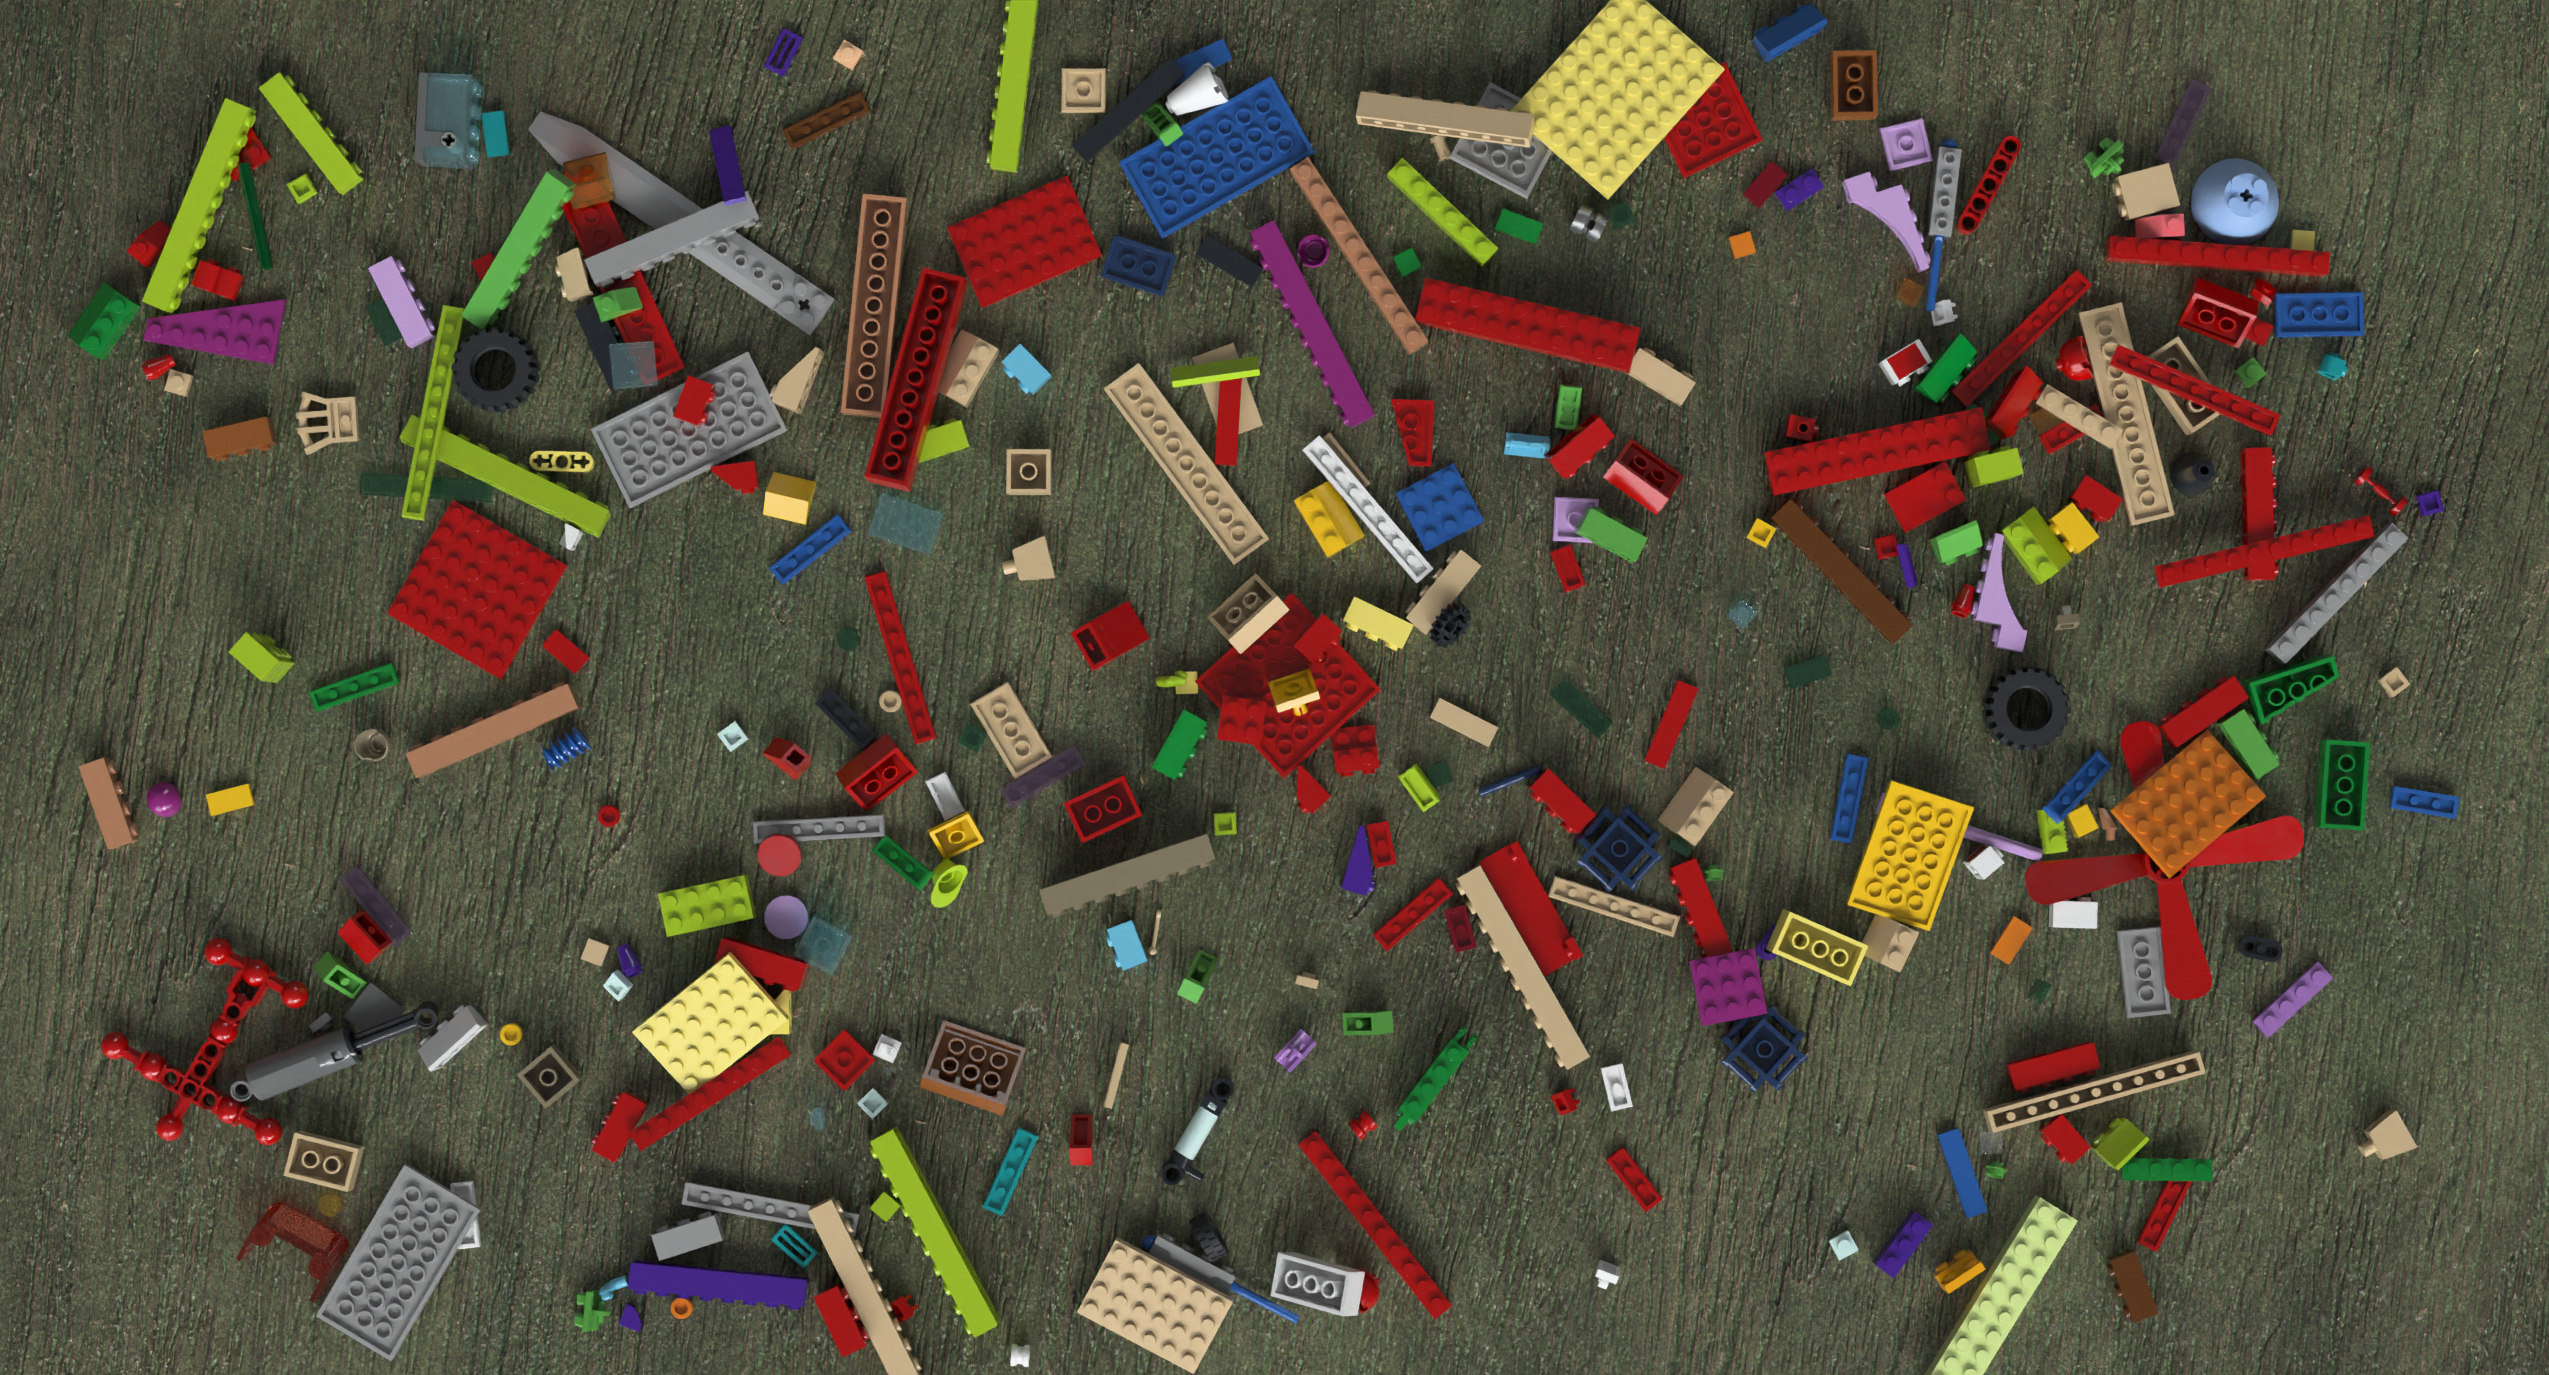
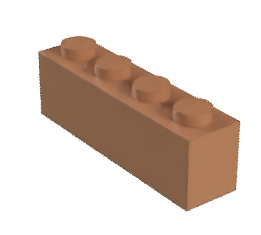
(108, 802)

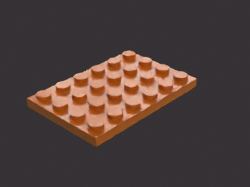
(2188, 803)

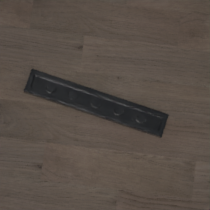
(1128, 110)

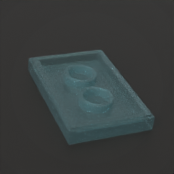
(905, 524)

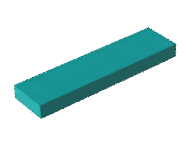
(1010, 1171)

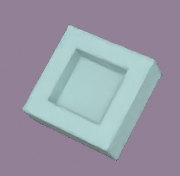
(733, 736)
(618, 985)
(872, 1103)
(1843, 1245)

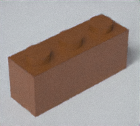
(240, 438)

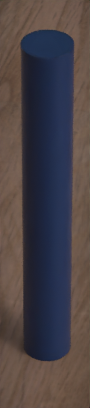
(1509, 780)

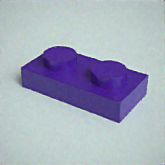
(1799, 190)

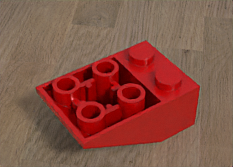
(1110, 636)

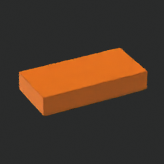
(2011, 940)

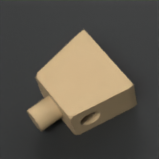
(1031, 561)
(2387, 1136)

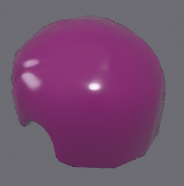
(1313, 250)
(164, 799)

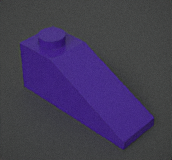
(1359, 871)

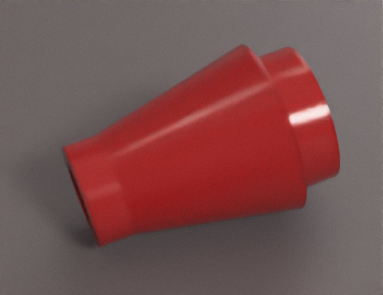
(157, 366)
(1963, 602)

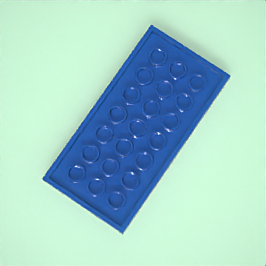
(1217, 157)

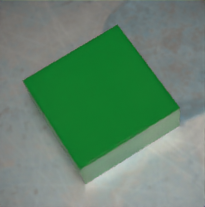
(1407, 262)

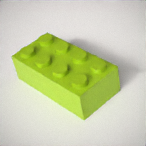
(707, 905)

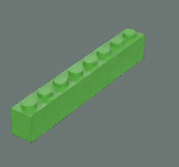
(519, 249)

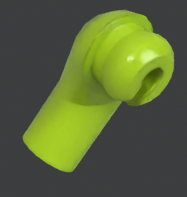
(1172, 681)

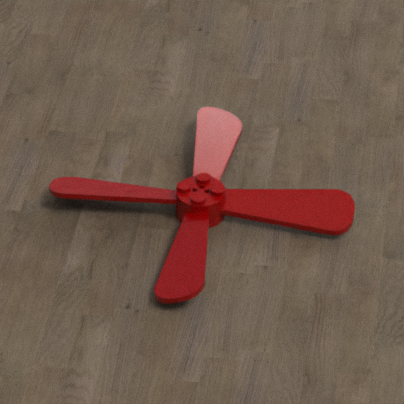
(2183, 956)

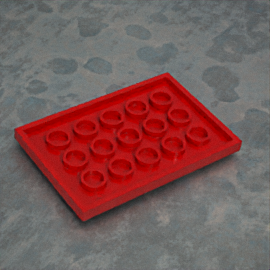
(1024, 242)

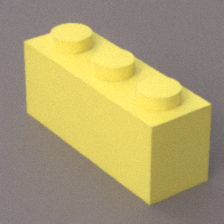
(1377, 624)

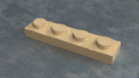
(2079, 416)

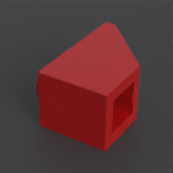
(788, 757)

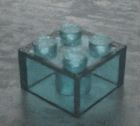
(824, 945)

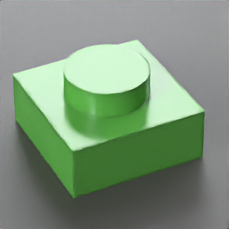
(2250, 372)

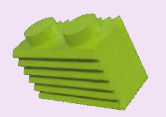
(2051, 834)

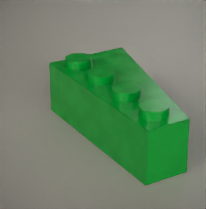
(2285, 686)

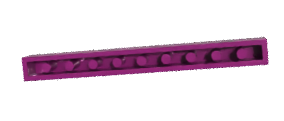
(1312, 324)

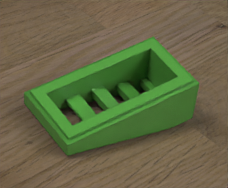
(1162, 124)

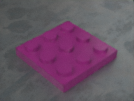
(1728, 987)

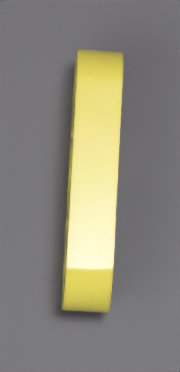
(546, 455)

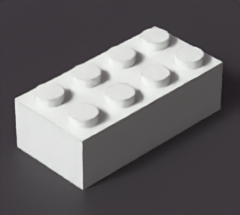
(1317, 1283)

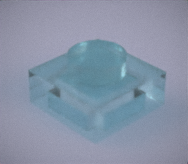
(1741, 614)
(817, 1118)

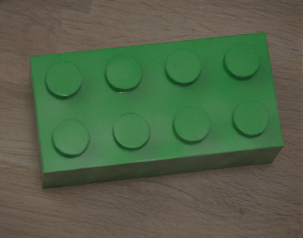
(2341, 784)

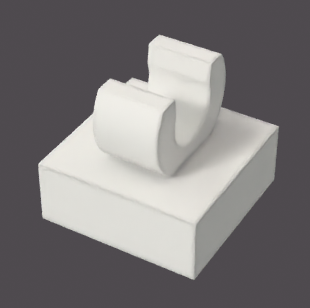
(1943, 313)
(887, 1048)
(1606, 1273)

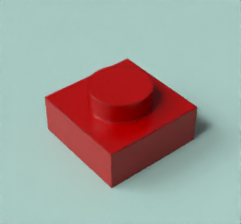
(2263, 291)
(2259, 332)

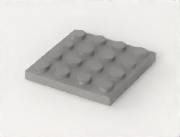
(1505, 164)

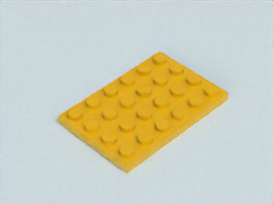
(1909, 855)

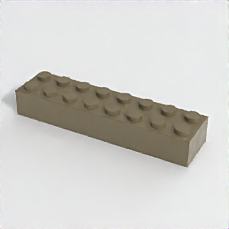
(1127, 874)

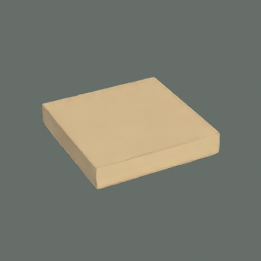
(1083, 90)

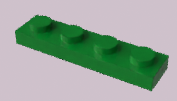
(2167, 1169)

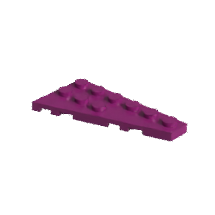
(236, 331)

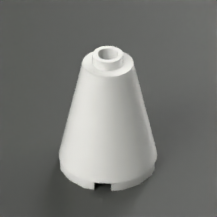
(1197, 92)

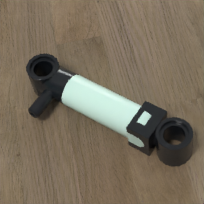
(1196, 1133)

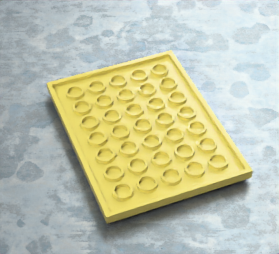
(1618, 92)

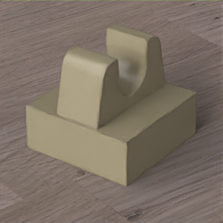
(2066, 619)

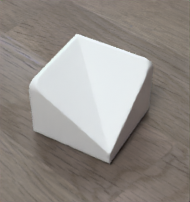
(570, 537)

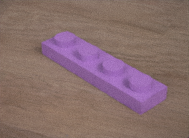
(2292, 999)

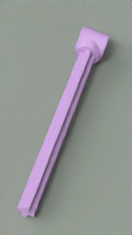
(1995, 840)

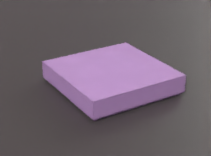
(1906, 144)
(1567, 515)

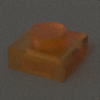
(1909, 293)

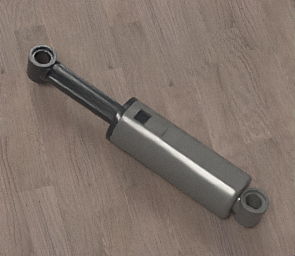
(323, 1055)

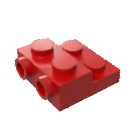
(1355, 750)

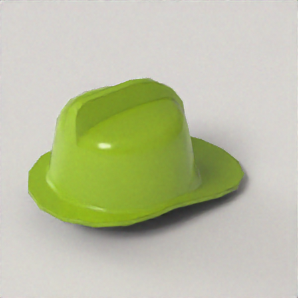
(947, 882)

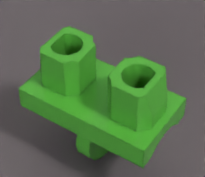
(2108, 161)
(593, 1311)

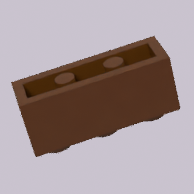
(2131, 1286)

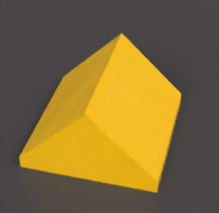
(789, 498)
(956, 835)

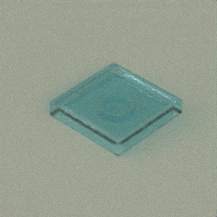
(633, 365)

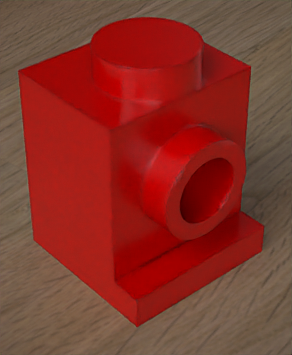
(1793, 432)

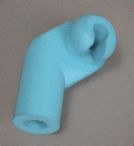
(614, 1284)

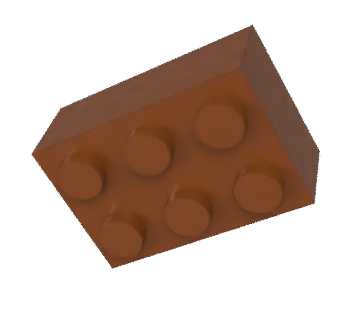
(1853, 85)

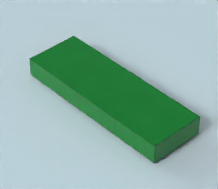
(903, 862)

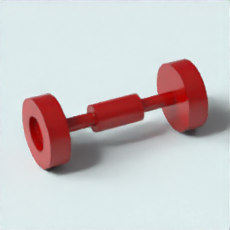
(2381, 491)

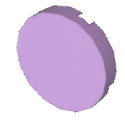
(786, 917)

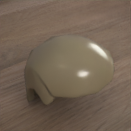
(372, 744)

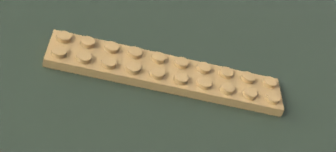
(2126, 407)
(1186, 464)

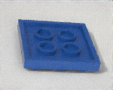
(1439, 507)

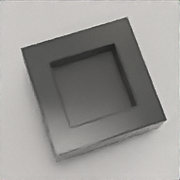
(323, 1023)

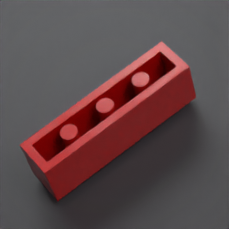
(2203, 711)
(2053, 1066)

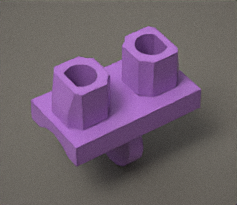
(1295, 1050)

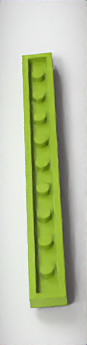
(433, 414)

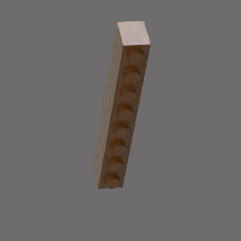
(1841, 572)

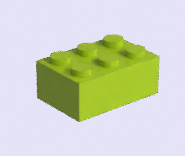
(1993, 467)
(262, 656)

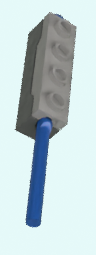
(1941, 208)
(1206, 1271)

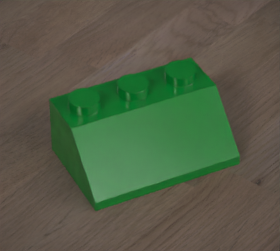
(103, 321)
(1946, 370)
(1180, 745)

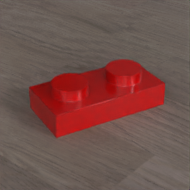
(1381, 844)

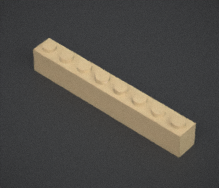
(1445, 118)

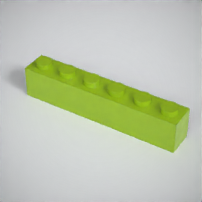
(311, 133)
(1442, 212)

